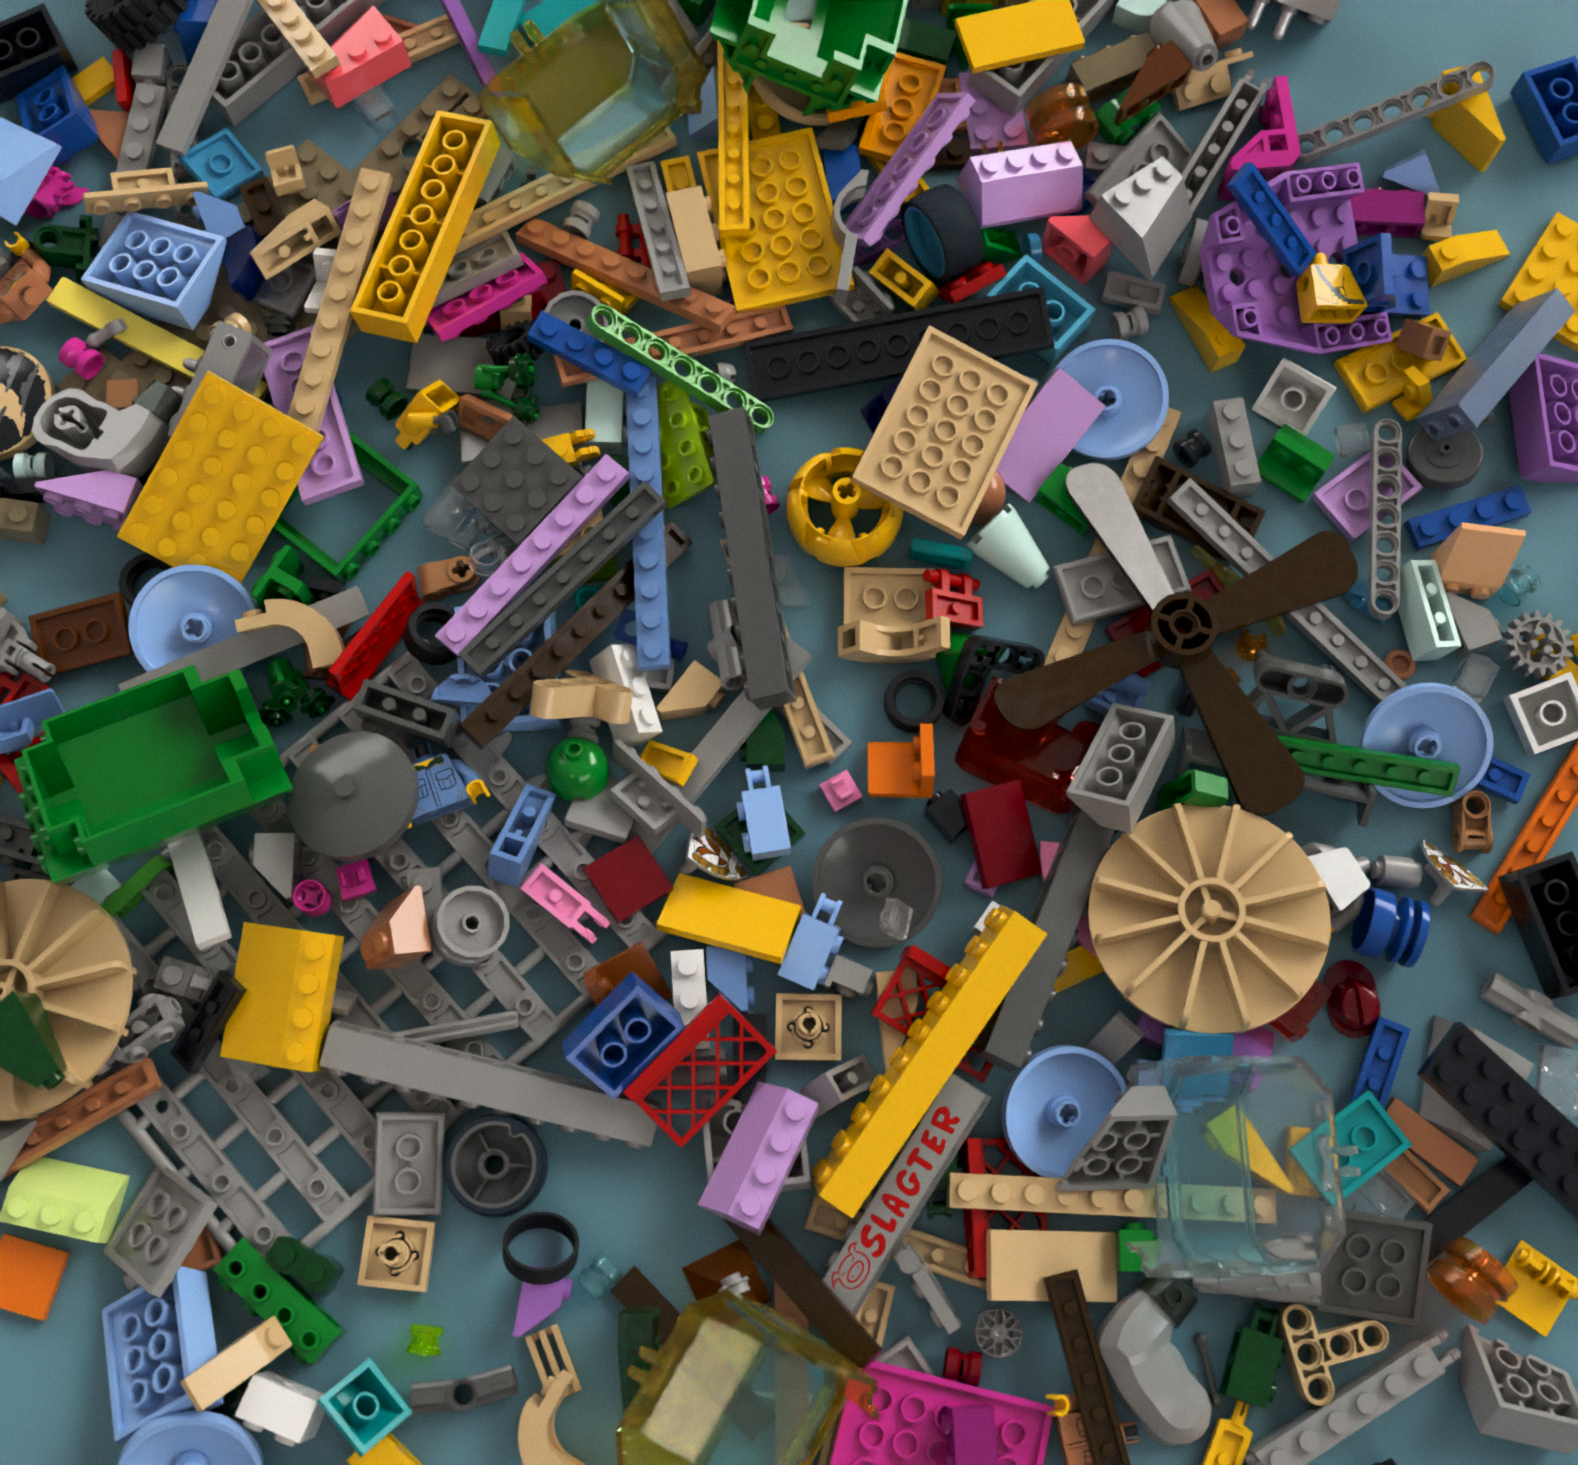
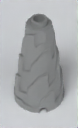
(1286, 1288)

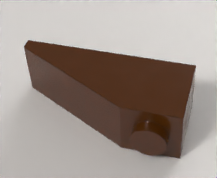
(1160, 75)

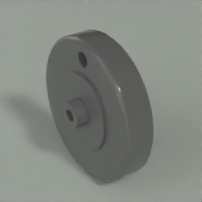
(1444, 462)

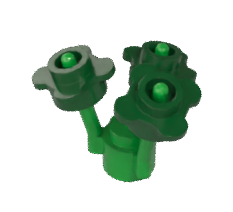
(520, 370)
(285, 695)

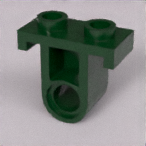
(71, 243)

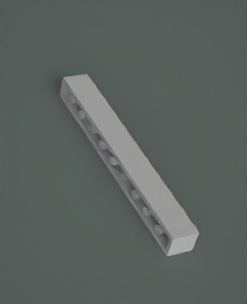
(487, 1083)

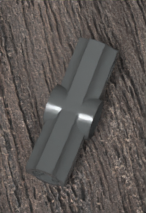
(442, 1394)

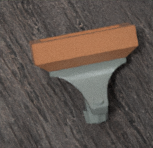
(487, 416)

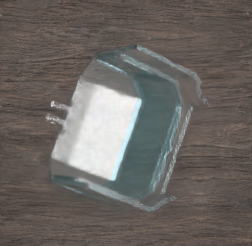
(1246, 1169)

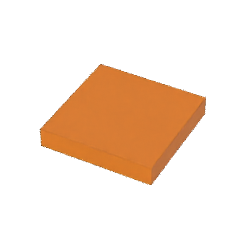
(29, 1276)

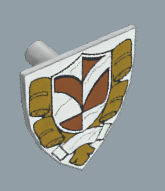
(712, 856)
(1448, 874)

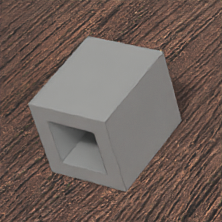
(151, 65)

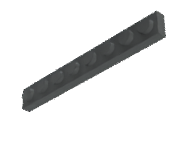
(563, 579)

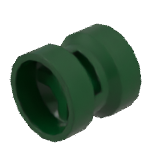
(386, 398)

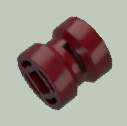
(970, 1366)

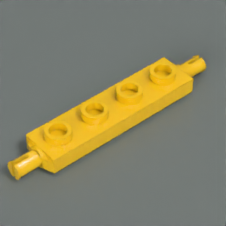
(1229, 1439)

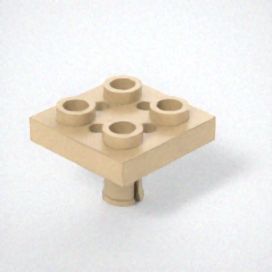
(826, 1010)
(382, 1234)

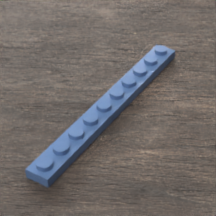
(649, 543)

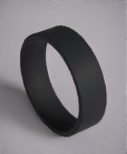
(533, 1275)

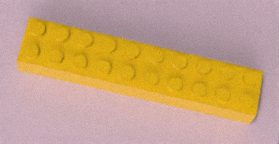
(926, 1059)

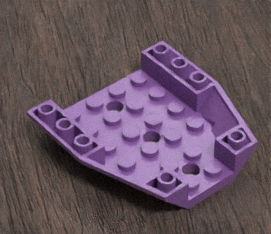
(1264, 301)

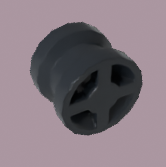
(1192, 448)

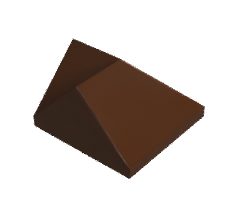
(707, 1272)

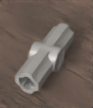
(725, 645)
(1531, 1010)

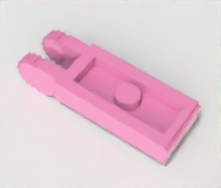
(562, 901)

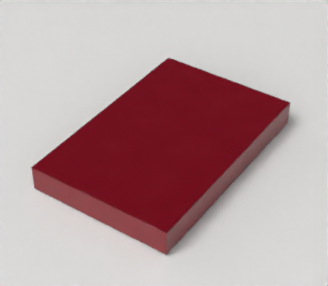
(1001, 834)

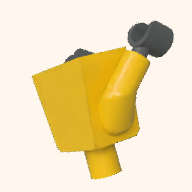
(428, 412)

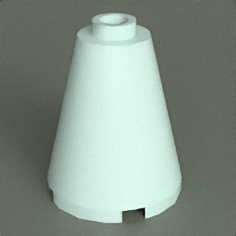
(1010, 549)

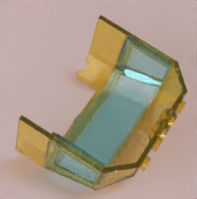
(595, 87)
(737, 1390)

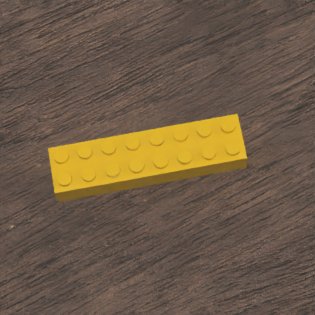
(426, 227)

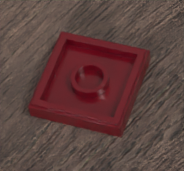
(628, 879)

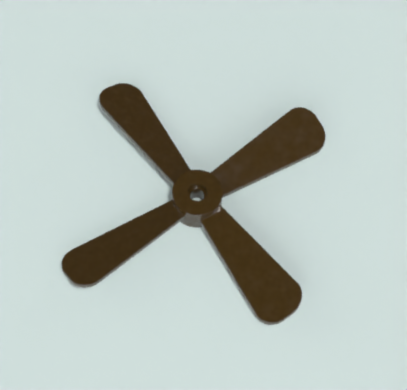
(1249, 751)

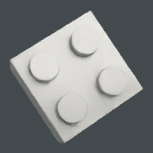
(1545, 713)
(281, 1408)

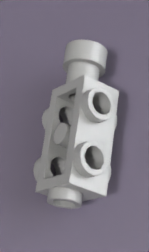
(148, 1026)

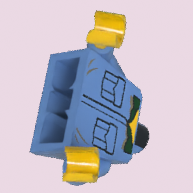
(443, 784)

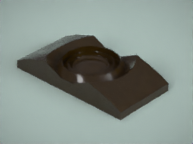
(1164, 480)

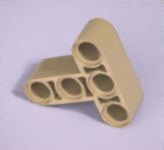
(581, 696)
(1320, 1351)

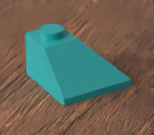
(364, 1407)

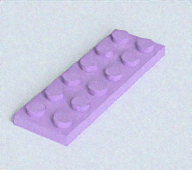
(907, 165)
(334, 464)

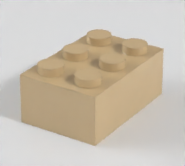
(697, 239)

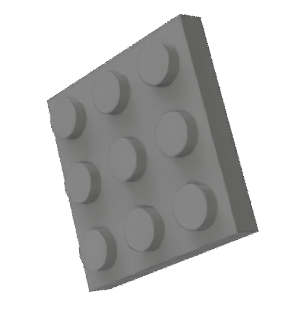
(160, 1229)

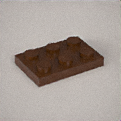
(82, 634)

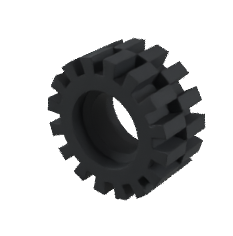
(512, 342)

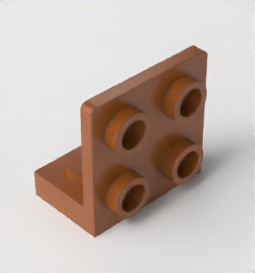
(609, 974)

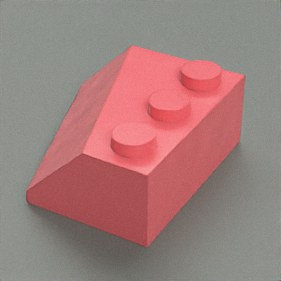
(368, 56)

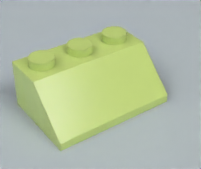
(65, 1199)

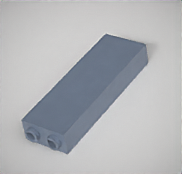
(1495, 365)

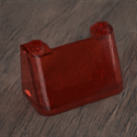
(1000, 759)

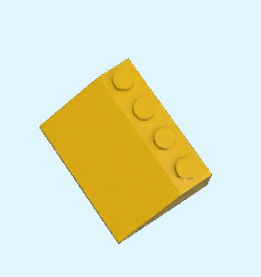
(286, 999)

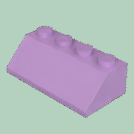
(1023, 184)
(759, 1156)

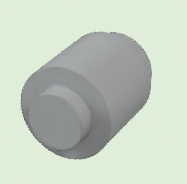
(1396, 872)

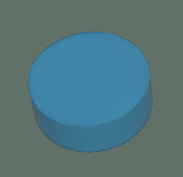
(1032, 246)

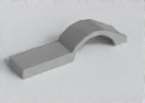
(844, 238)

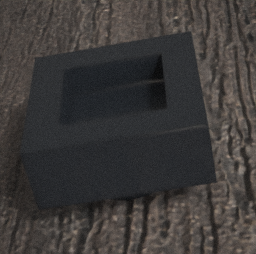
(324, 588)

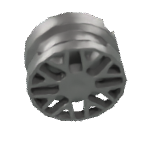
(997, 1332)

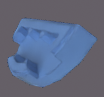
(461, 690)

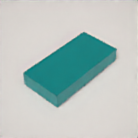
(940, 554)

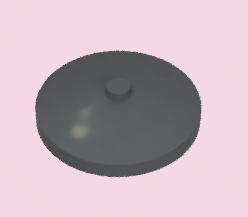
(353, 796)
(876, 862)

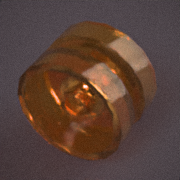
(1062, 116)
(1471, 1279)

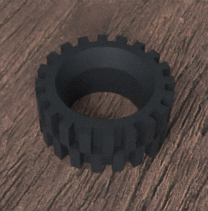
(133, 22)

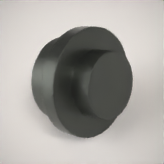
(279, 325)

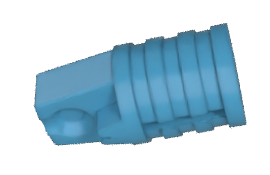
(1358, 600)

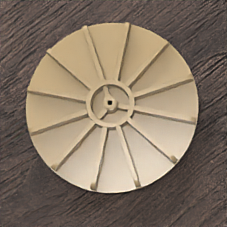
(1209, 919)
(82, 971)

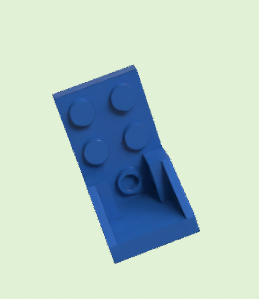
(1387, 279)

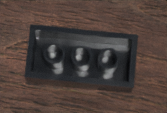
(30, 50)
(1546, 914)

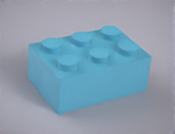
(1067, 310)

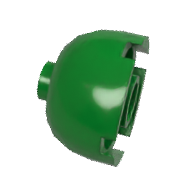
(577, 768)

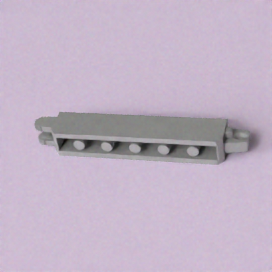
(1222, 139)
(1354, 1404)

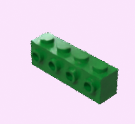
(301, 1317)

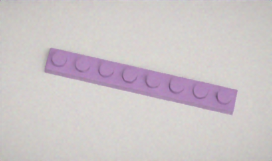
(534, 554)

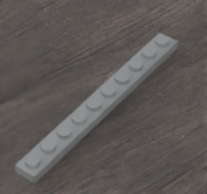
(1314, 621)

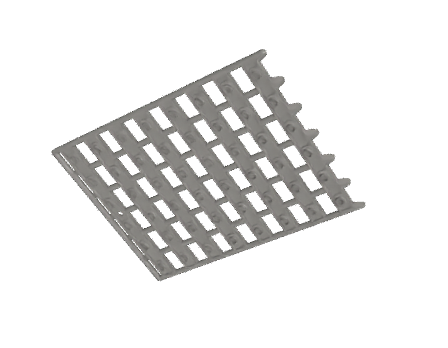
(350, 1115)

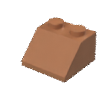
(397, 933)

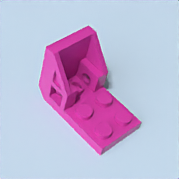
(1275, 147)

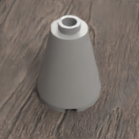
(1186, 27)

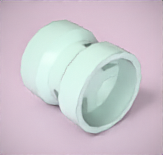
(33, 466)

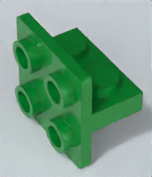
(1294, 463)
(282, 580)

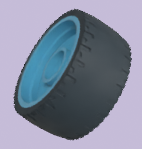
(942, 233)

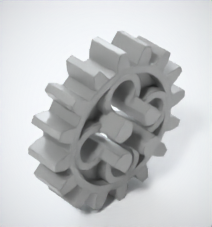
(1530, 628)

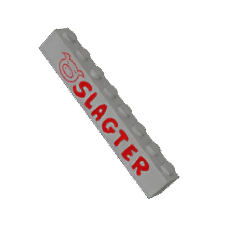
(904, 1192)

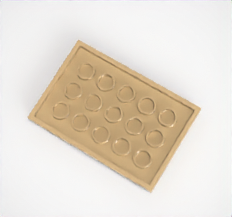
(944, 432)

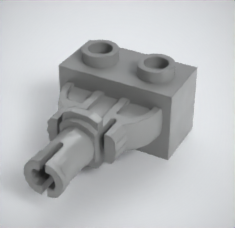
(12, 651)

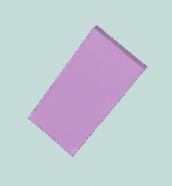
(1047, 433)

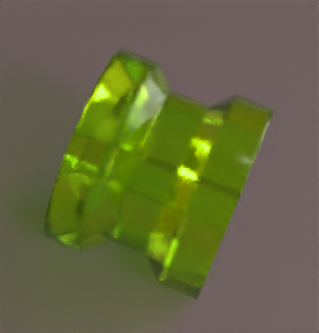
(425, 1339)

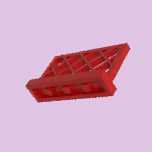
(375, 639)
(934, 971)
(678, 1049)
(977, 1220)

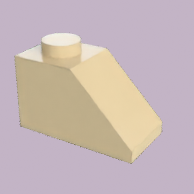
(692, 694)

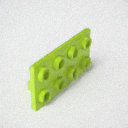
(683, 445)

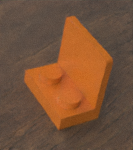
(902, 767)

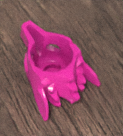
(53, 193)

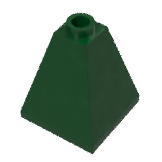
(28, 1042)

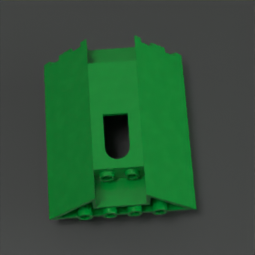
(831, 63)
(146, 771)

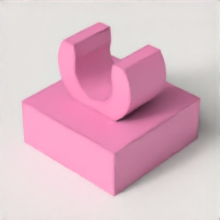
(840, 791)

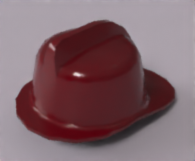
(1353, 999)

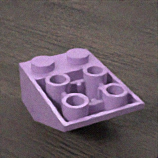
(93, 496)

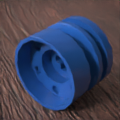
(1391, 927)

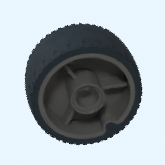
(522, 1173)

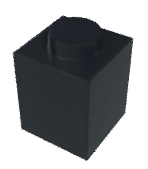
(946, 814)

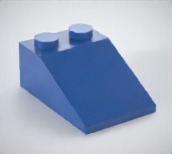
(58, 113)

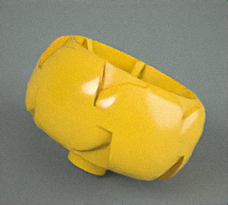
(839, 546)

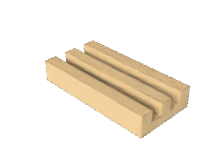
(542, 1335)

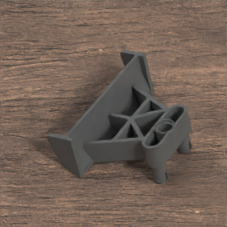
(1322, 691)

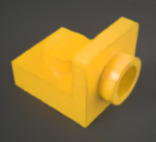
(1416, 397)

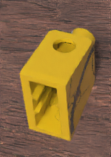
(1328, 293)

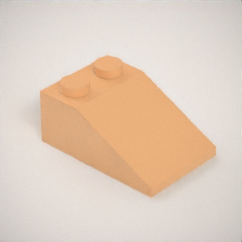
(1477, 558)

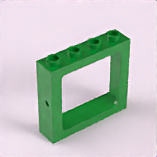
(408, 501)

